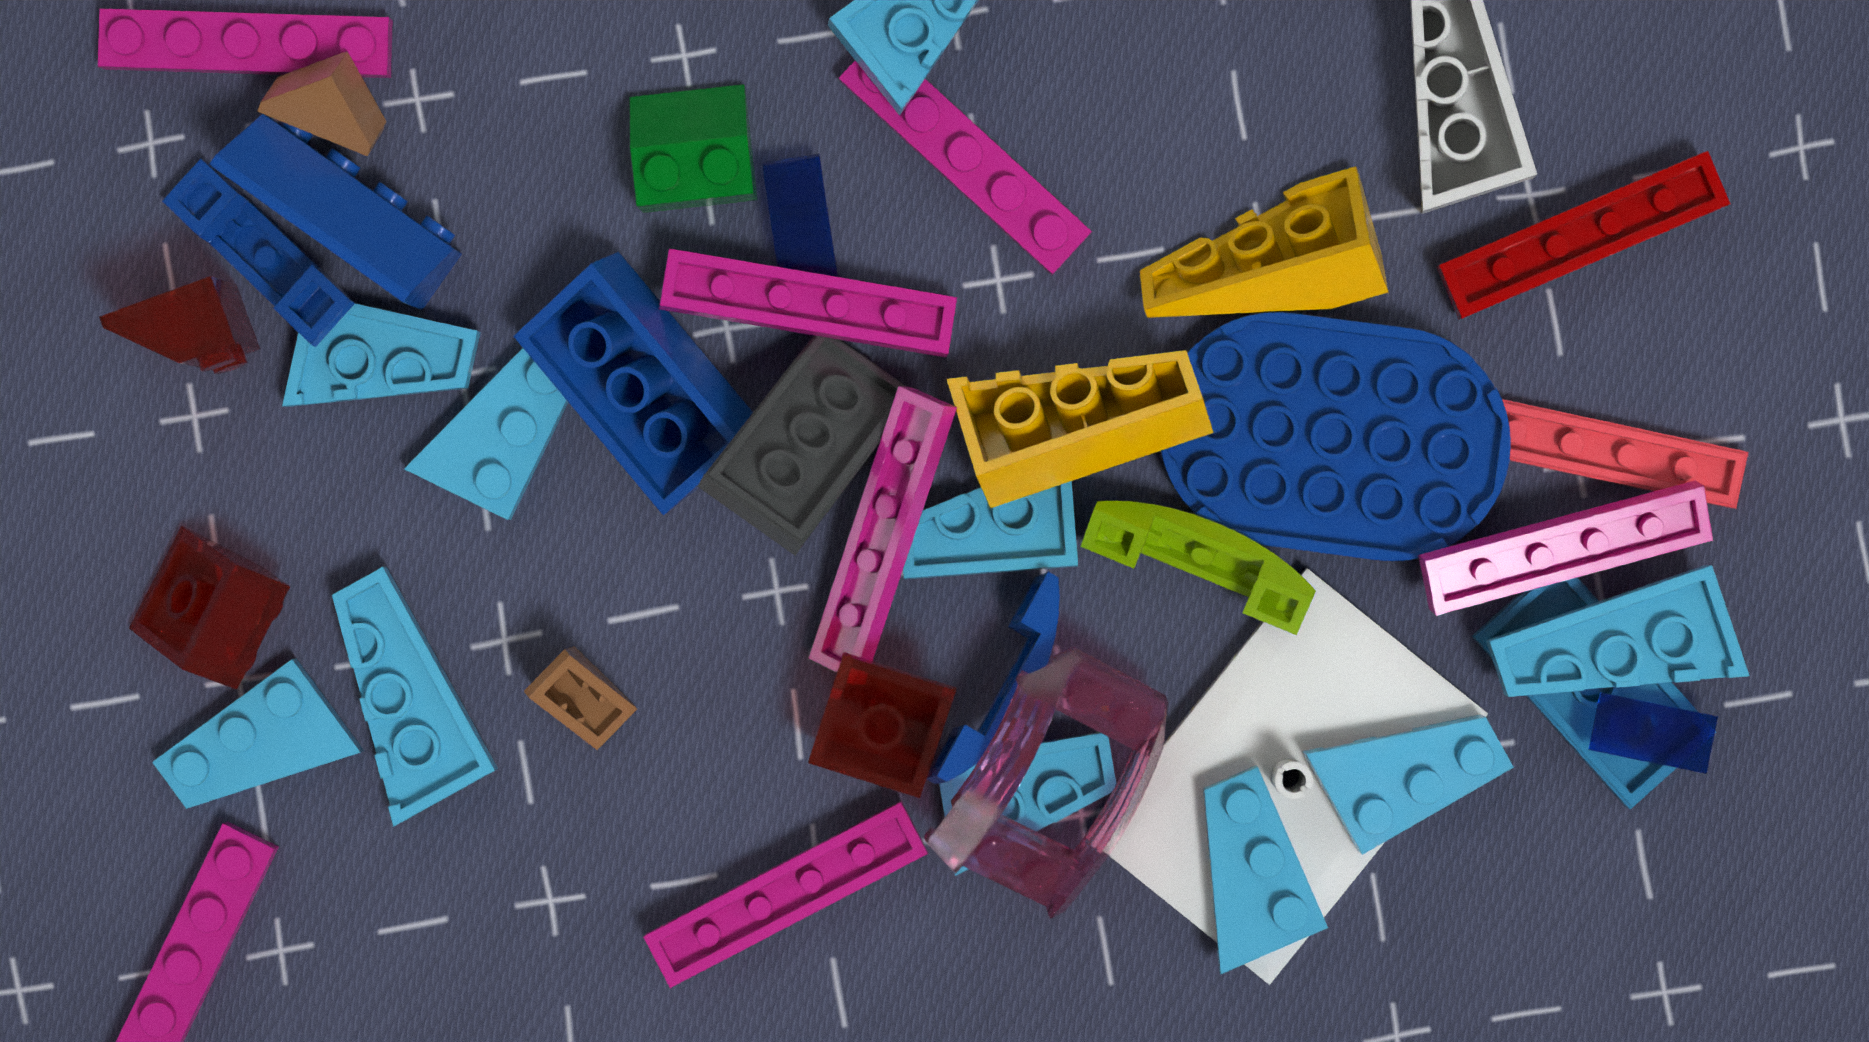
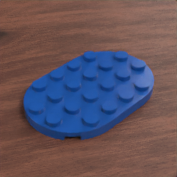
(1342, 437)

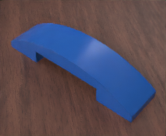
(259, 252)
(1037, 622)

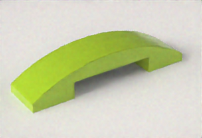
(1203, 549)

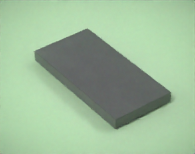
(804, 442)

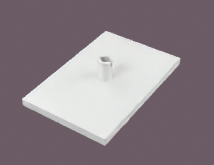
(1267, 706)

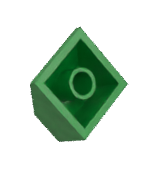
(691, 149)

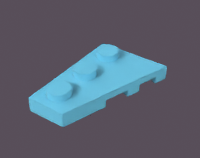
(898, 40)
(380, 356)
(495, 439)
(972, 538)
(258, 738)
(1406, 776)
(1059, 781)
(1255, 873)

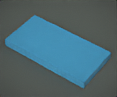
(1575, 711)

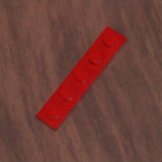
(1583, 235)

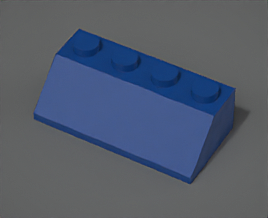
(339, 210)
(635, 379)

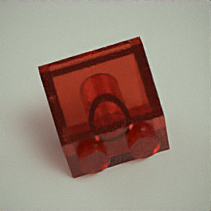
(191, 325)
(209, 609)
(881, 724)

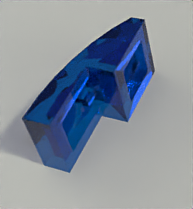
(800, 214)
(1653, 733)

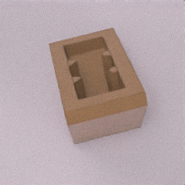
(327, 102)
(581, 697)

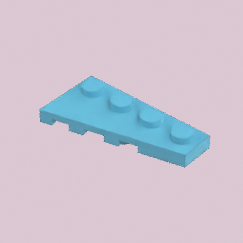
(1636, 638)
(413, 712)

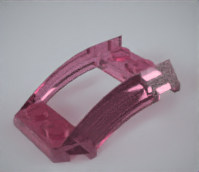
(1014, 855)

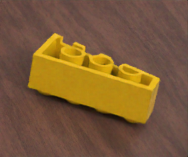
(1075, 420)

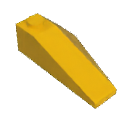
(1293, 257)

